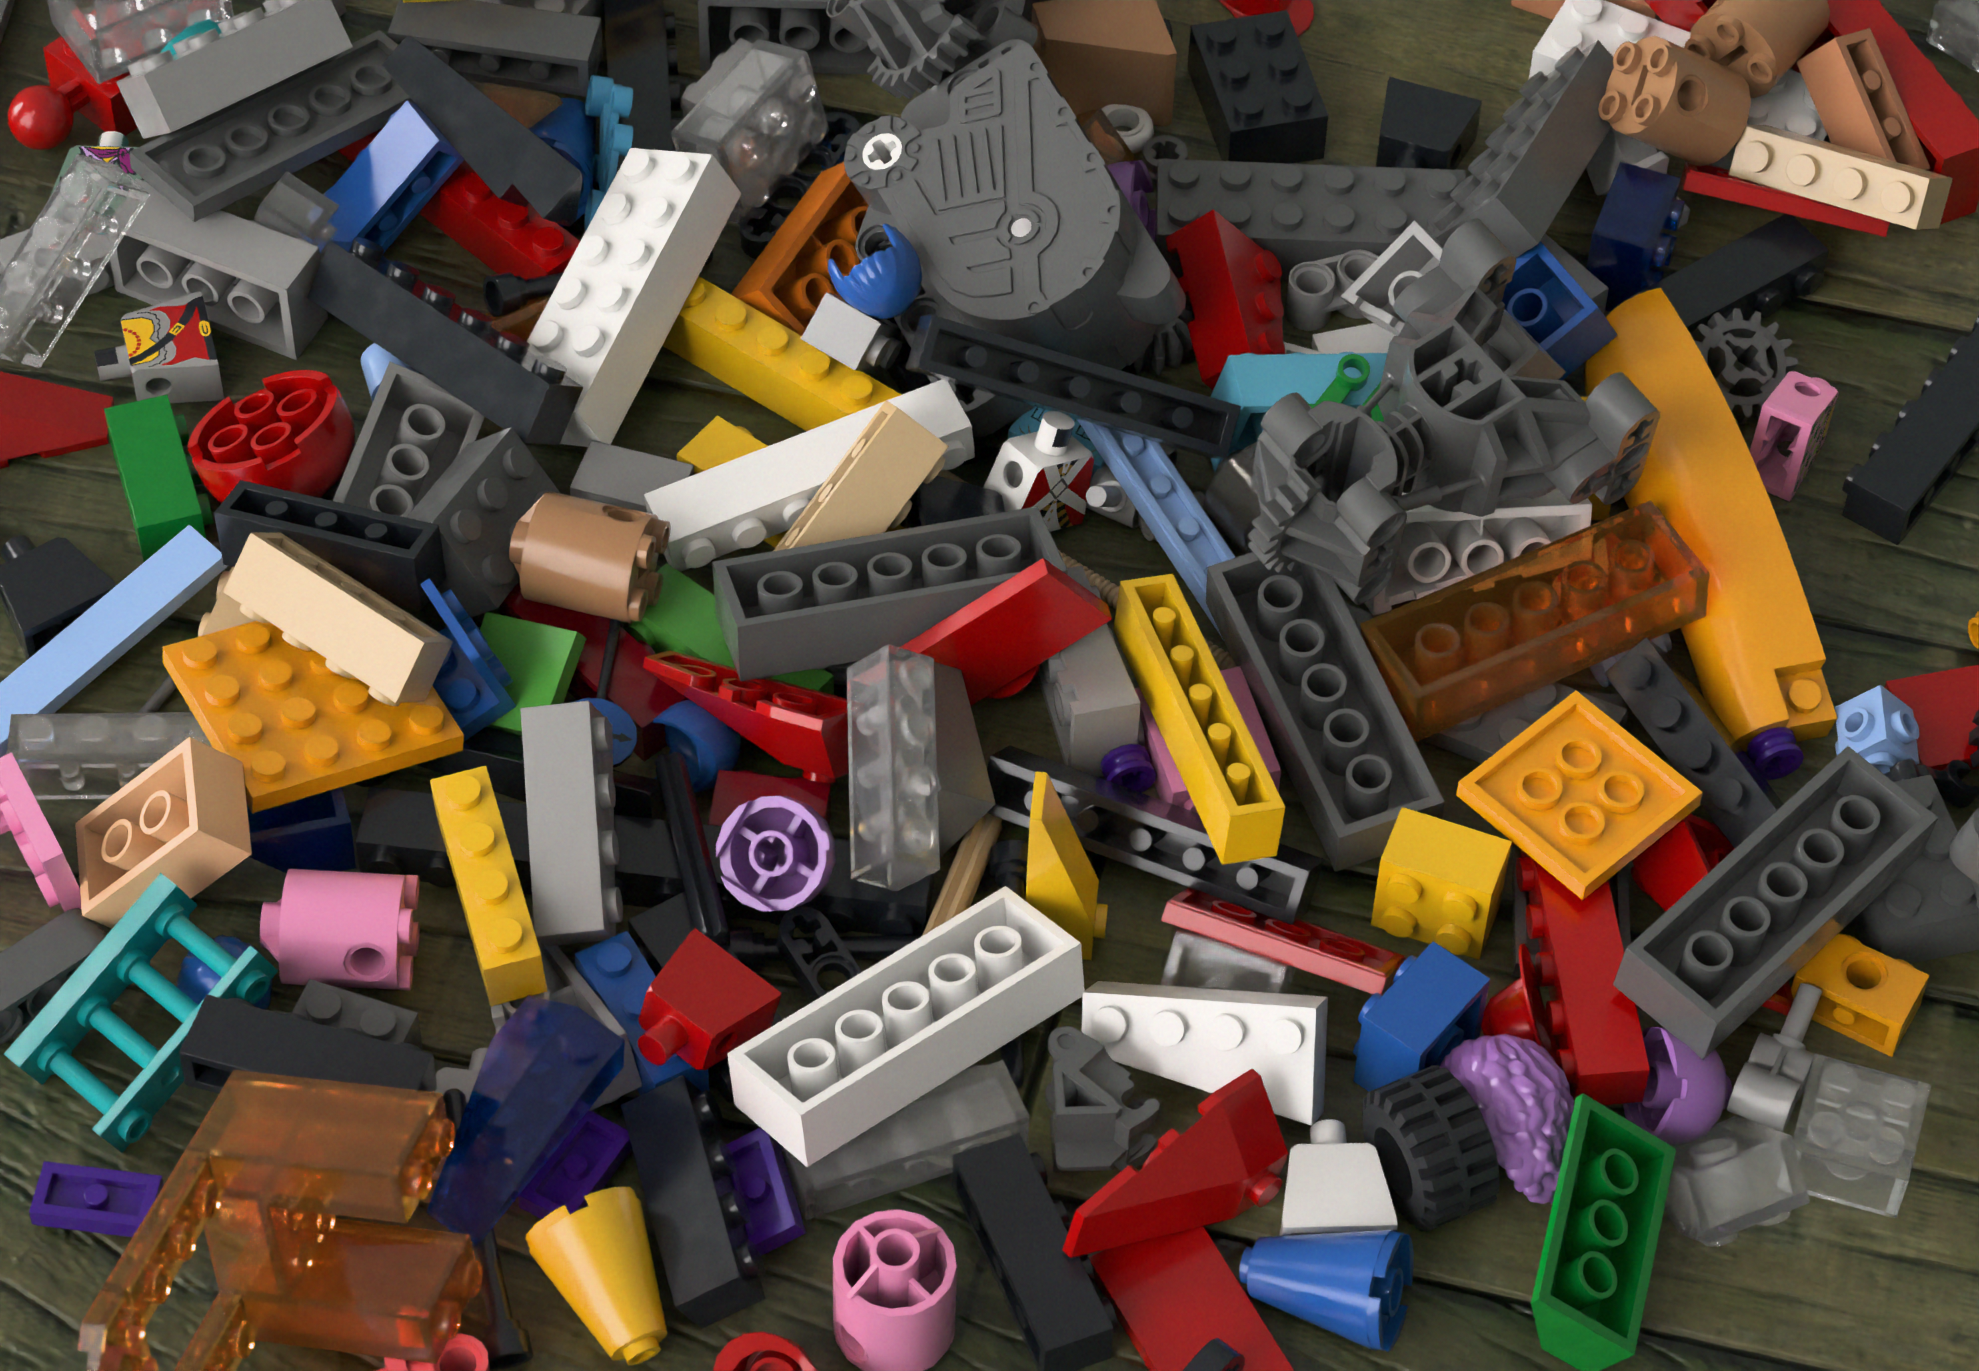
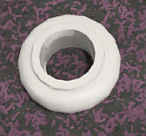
(1134, 118)

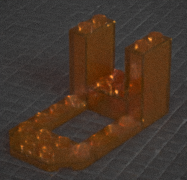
(267, 1190)

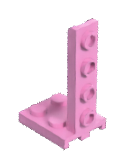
(35, 838)

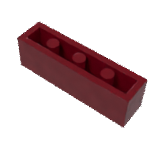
(630, 684)

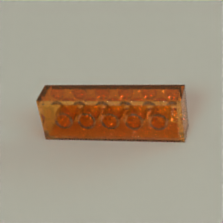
(1536, 619)

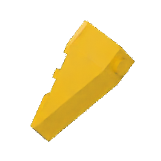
(1059, 872)

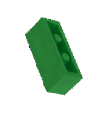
(156, 472)

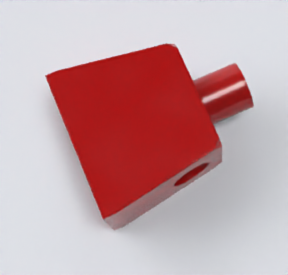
(703, 1005)

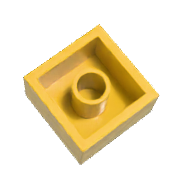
(1440, 883)

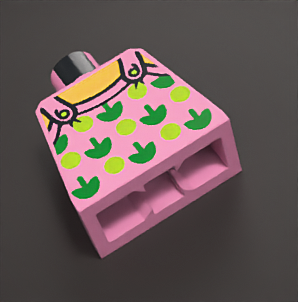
(1798, 413)

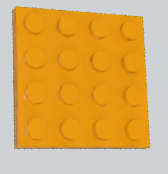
(296, 718)

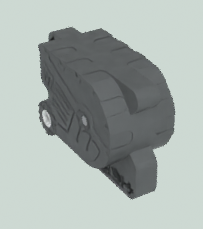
(1011, 221)

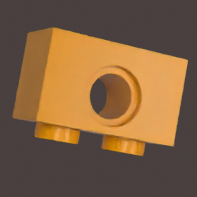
(1868, 1015)

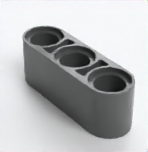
(40, 966)

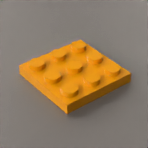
(1579, 794)

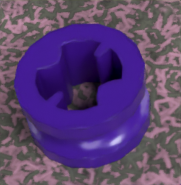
(1775, 753)
(1129, 767)

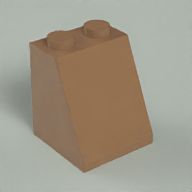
(1108, 54)

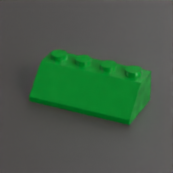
(1600, 1238)

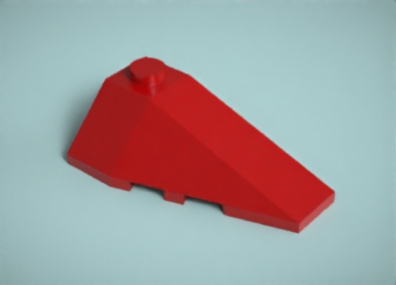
(48, 418)
(781, 718)
(1679, 863)
(1191, 1178)

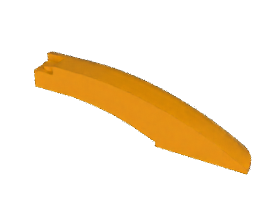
(1758, 638)

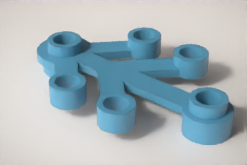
(608, 103)

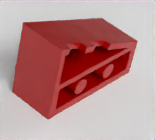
(1231, 292)

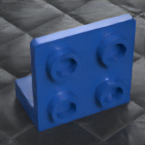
(471, 675)

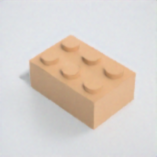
(172, 819)

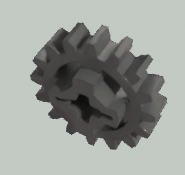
(1757, 344)

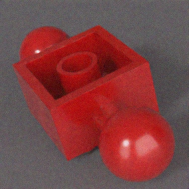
(44, 114)

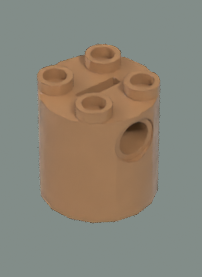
(1758, 37)
(1675, 100)
(589, 556)

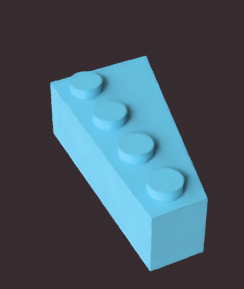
(1262, 380)

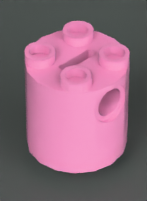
(344, 929)
(894, 1292)

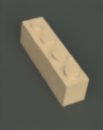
(1841, 177)
(870, 482)
(337, 618)

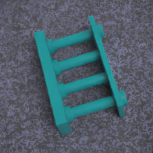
(103, 976)

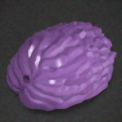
(1523, 1105)

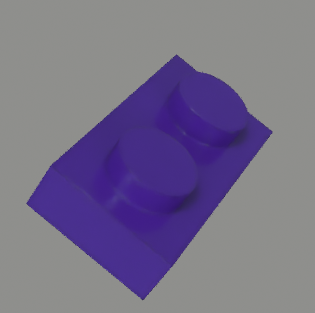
(577, 1167)
(767, 1190)
(93, 1198)

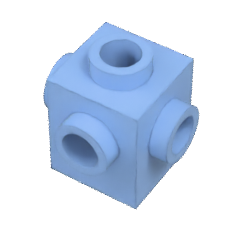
(1878, 728)

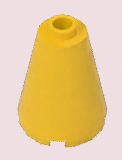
(605, 1271)

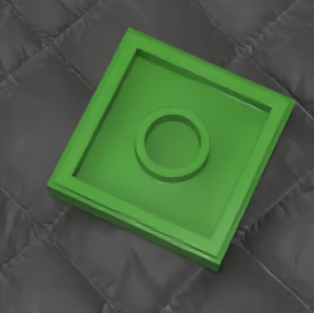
(536, 658)

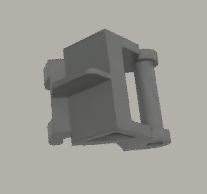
(1089, 1118)

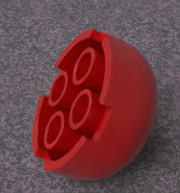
(280, 437)

